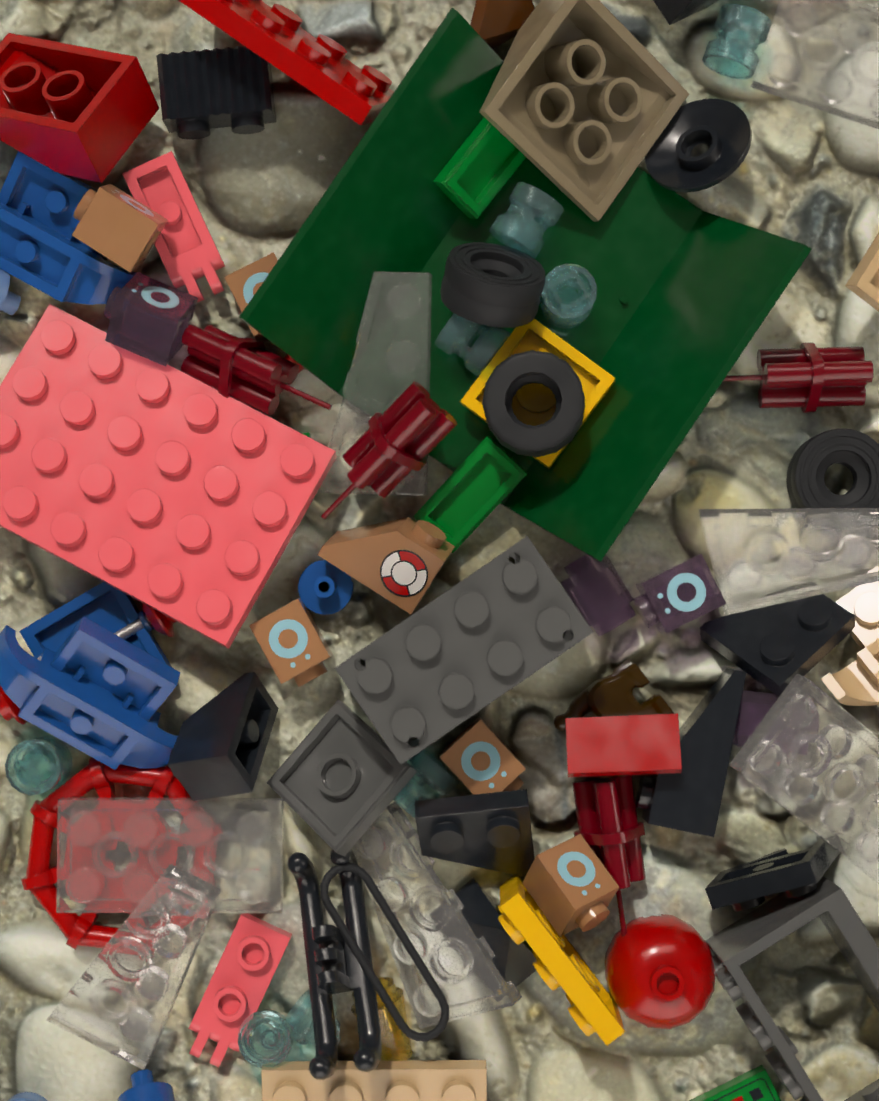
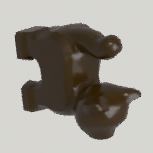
(614, 697)

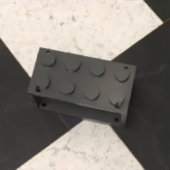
(464, 650)
(765, 928)

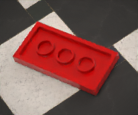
(310, 61)

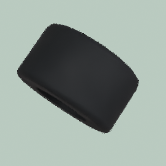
(540, 369)

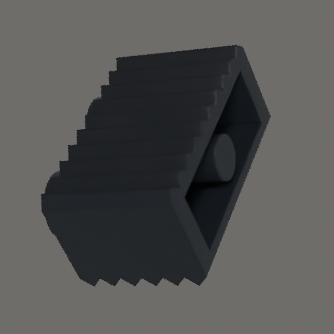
(215, 91)

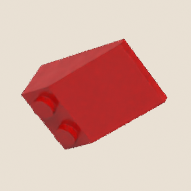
(71, 104)

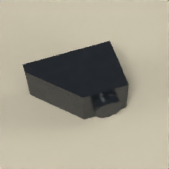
(225, 741)

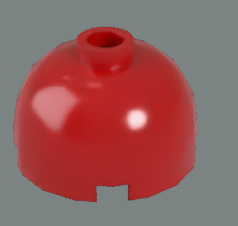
(660, 971)

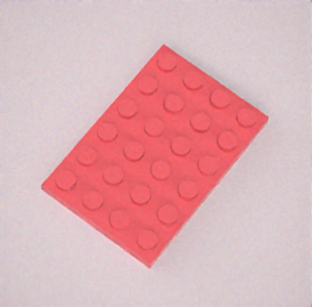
(149, 476)

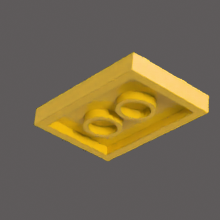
(559, 962)

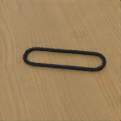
(365, 964)

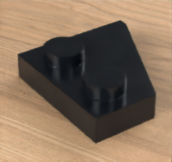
(780, 638)
(478, 830)
(771, 874)

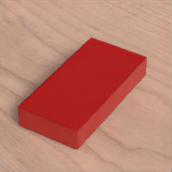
(623, 745)

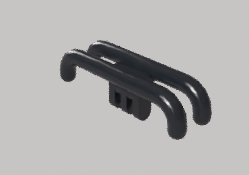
(335, 968)

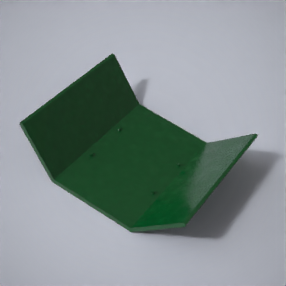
(667, 319)

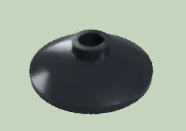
(700, 146)

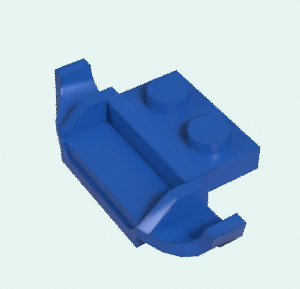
(39, 241)
(93, 694)

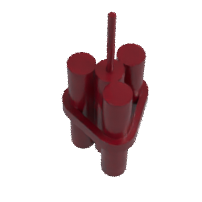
(240, 368)
(811, 377)
(395, 443)
(612, 829)

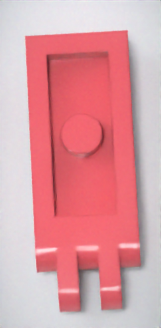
(185, 240)
(238, 984)

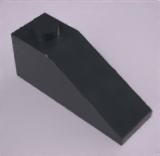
(693, 798)

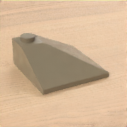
(582, 100)

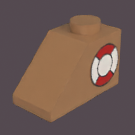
(391, 558)

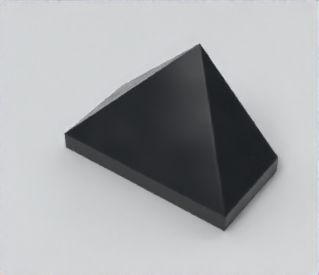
(482, 915)

